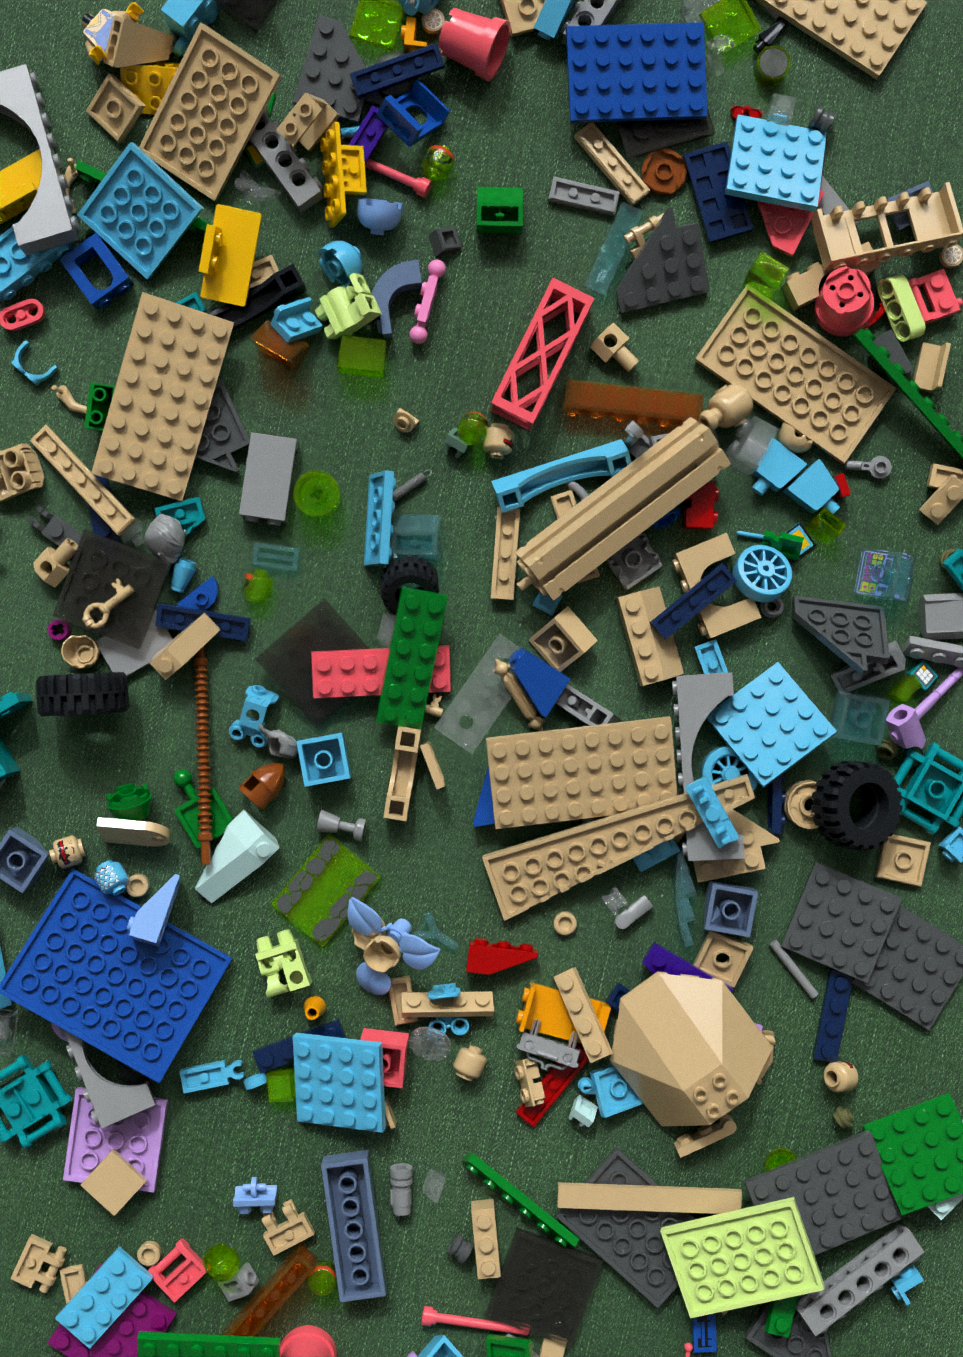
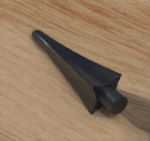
(768, 36)

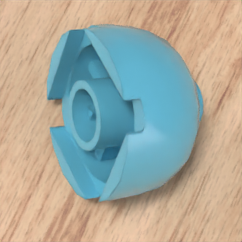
(340, 261)

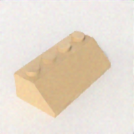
(651, 654)

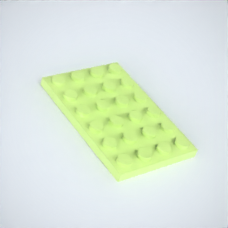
(742, 1258)

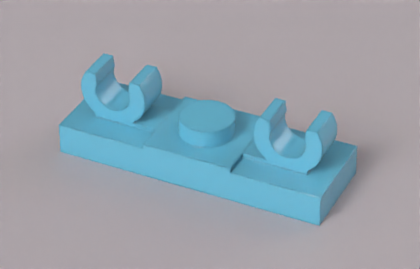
(712, 811)

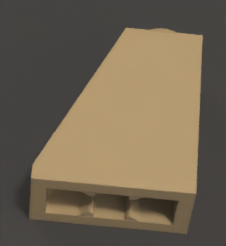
(136, 44)

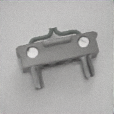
(549, 1049)

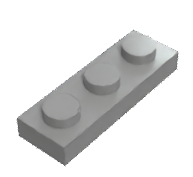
(933, 650)

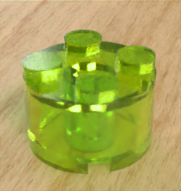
(304, 494)

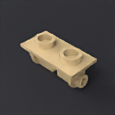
(529, 1091)

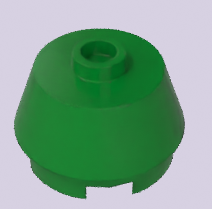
(130, 802)

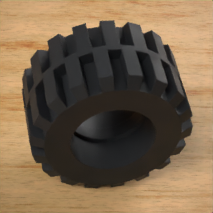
(406, 571)

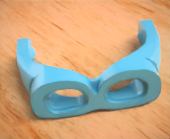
(36, 379)

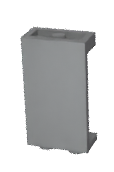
(268, 478)

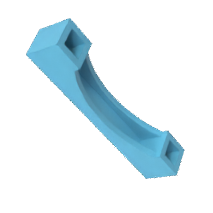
(518, 488)

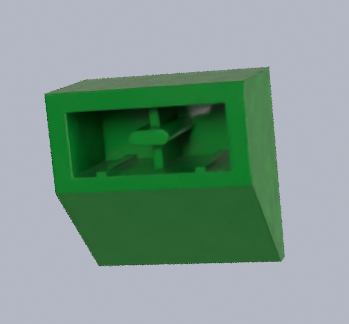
(499, 210)
(98, 406)

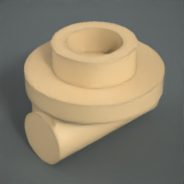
(404, 421)

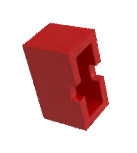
(700, 510)

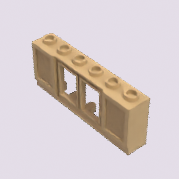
(931, 216)

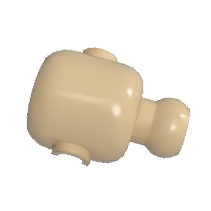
(727, 407)

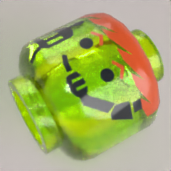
(438, 162)
(472, 428)
(257, 585)
(323, 1278)

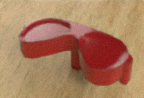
(741, 110)

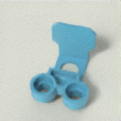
(257, 699)
(447, 991)

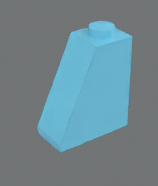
(553, 17)

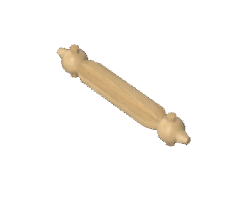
(519, 695)

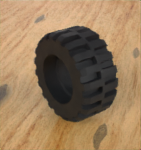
(82, 694)
(879, 810)

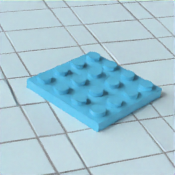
(776, 163)
(140, 210)
(771, 724)
(339, 1082)

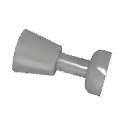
(331, 823)

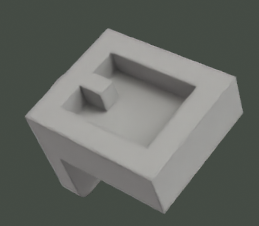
(240, 1284)

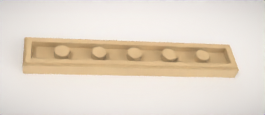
(83, 481)

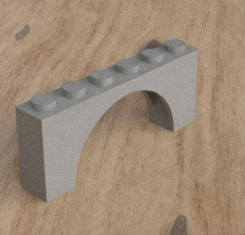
(110, 1100)

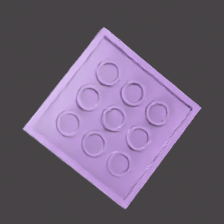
(134, 1138)

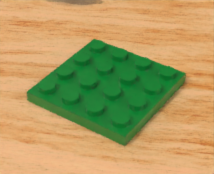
(921, 1152)

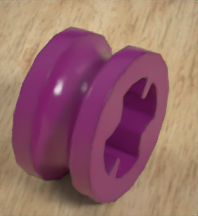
(67, 630)

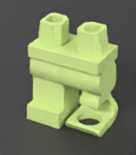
(345, 314)
(285, 957)

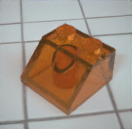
(271, 343)

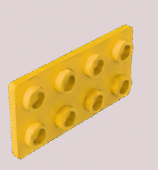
(149, 82)
(343, 173)
(19, 185)
(229, 255)

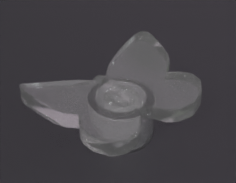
(252, 191)

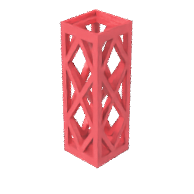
(571, 300)

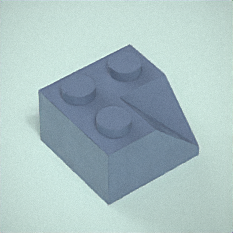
(21, 859)
(729, 908)

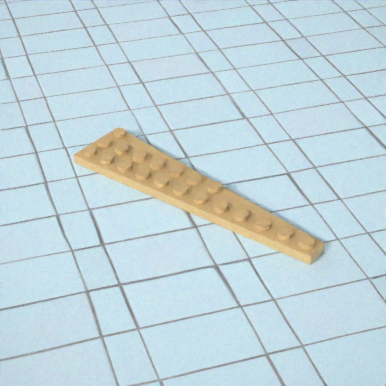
(558, 861)

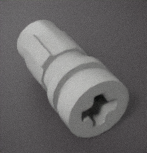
(401, 1193)

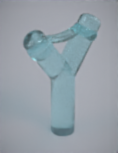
(434, 932)

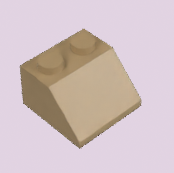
(563, 640)

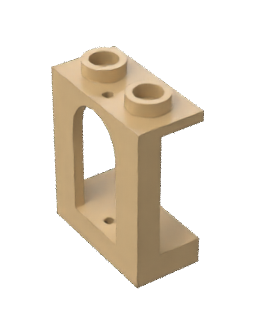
(311, 121)

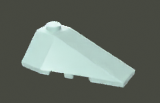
(238, 854)

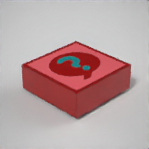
(843, 486)

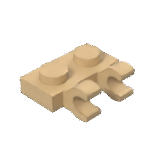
(289, 1232)

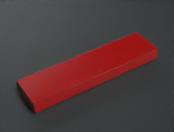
(553, 1085)

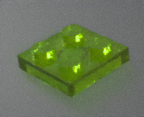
(731, 19)
(377, 23)

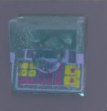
(884, 574)

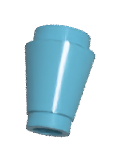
(182, 574)

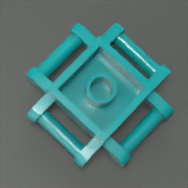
(932, 788)
(30, 1100)

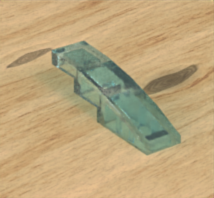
(613, 249)
(682, 890)

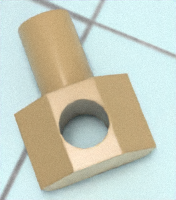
(619, 351)
(58, 559)

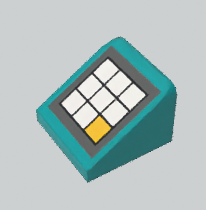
(924, 674)

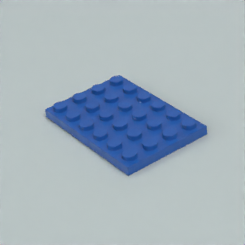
(636, 72)

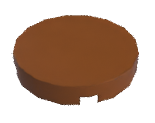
(663, 172)

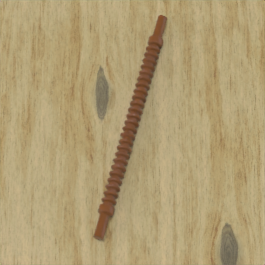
(205, 835)

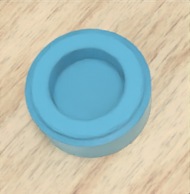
(255, 1081)

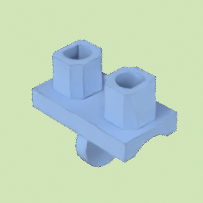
(255, 1195)

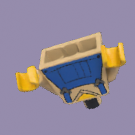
(98, 29)

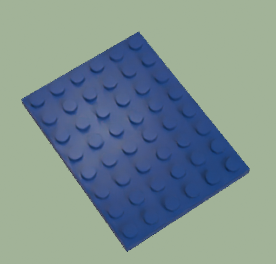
(108, 987)

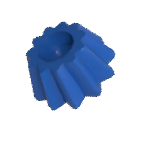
(667, 519)

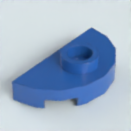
(203, 596)

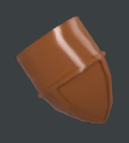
(264, 784)

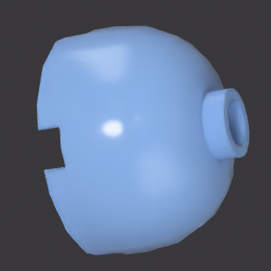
(378, 214)

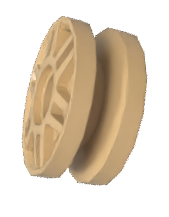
(794, 803)

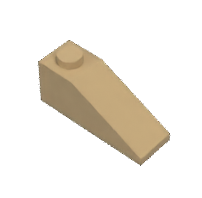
(184, 646)

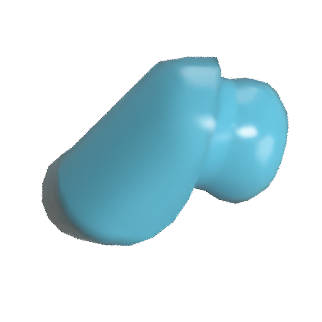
(586, 1086)

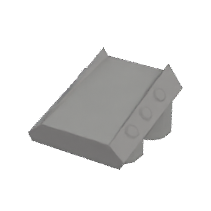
(634, 561)
(941, 616)

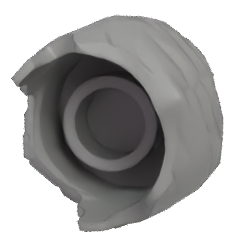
(165, 538)

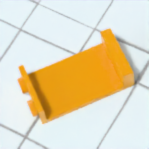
(548, 1006)

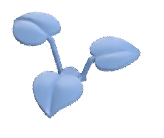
(415, 950)

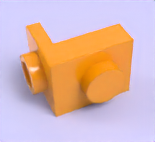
(408, 34)

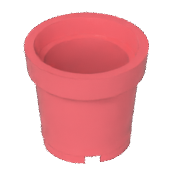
(475, 42)
(857, 310)
(308, 1342)

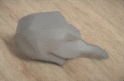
(280, 743)

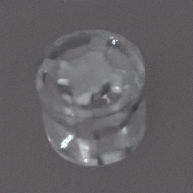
(615, 901)

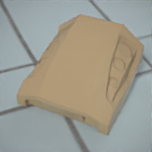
(19, 471)

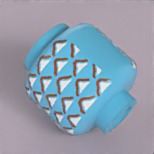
(111, 878)

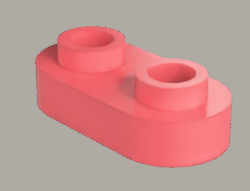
(22, 312)

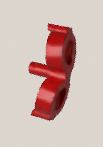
(876, 316)

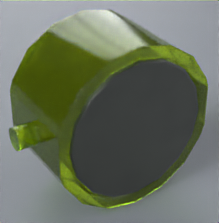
(771, 66)

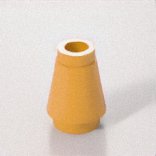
(316, 1003)

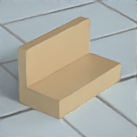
(931, 366)

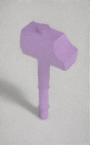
(904, 720)

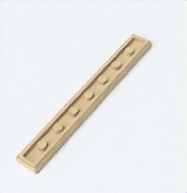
(648, 1198)

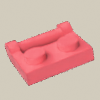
(938, 293)
(183, 1276)

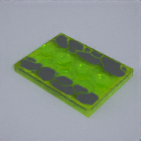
(322, 887)

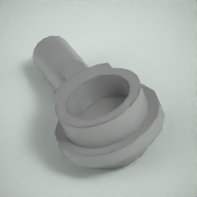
(878, 467)

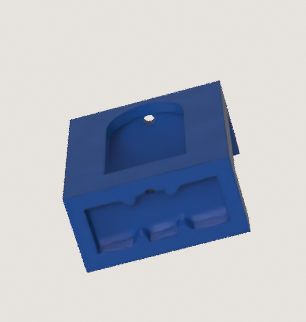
(409, 130)
(81, 254)

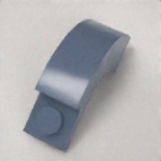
(393, 282)

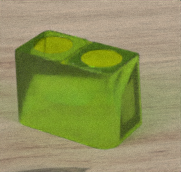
(766, 275)
(362, 356)

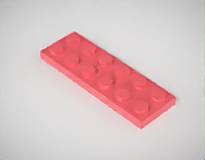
(362, 672)

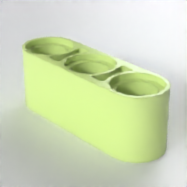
(901, 307)

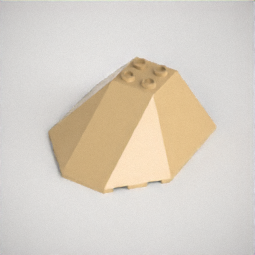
(687, 1048)

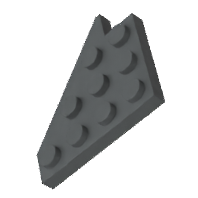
(328, 71)
(665, 268)
(222, 432)
(848, 629)
(800, 1341)

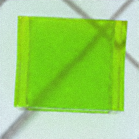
(825, 526)
(904, 688)
(281, 1085)

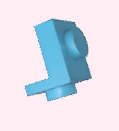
(953, 845)
(904, 1281)

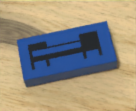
(704, 1333)

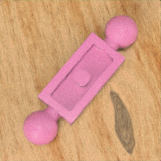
(418, 333)

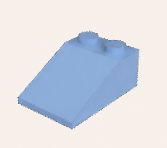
(154, 914)

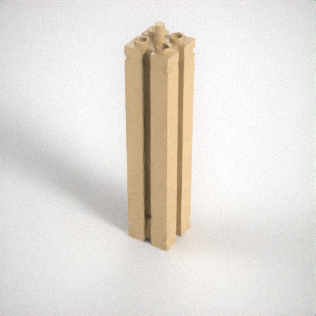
(621, 509)

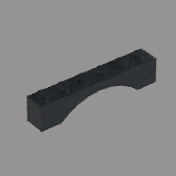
(270, 294)

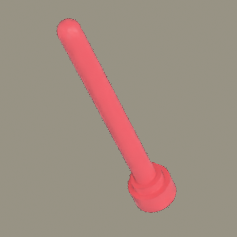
(419, 185)
(431, 1316)

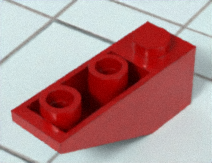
(491, 958)

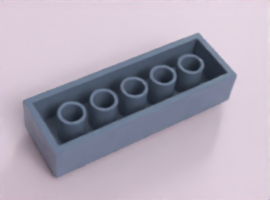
(354, 1225)

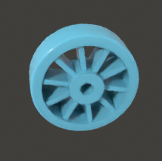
(766, 569)
(727, 771)

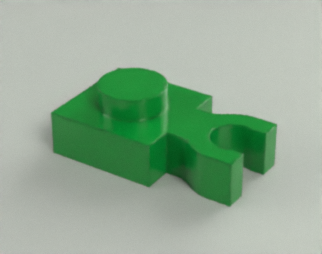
(786, 543)

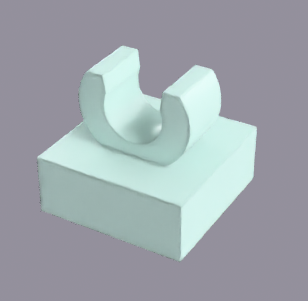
(583, 1111)

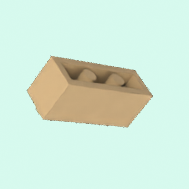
(485, 1239)

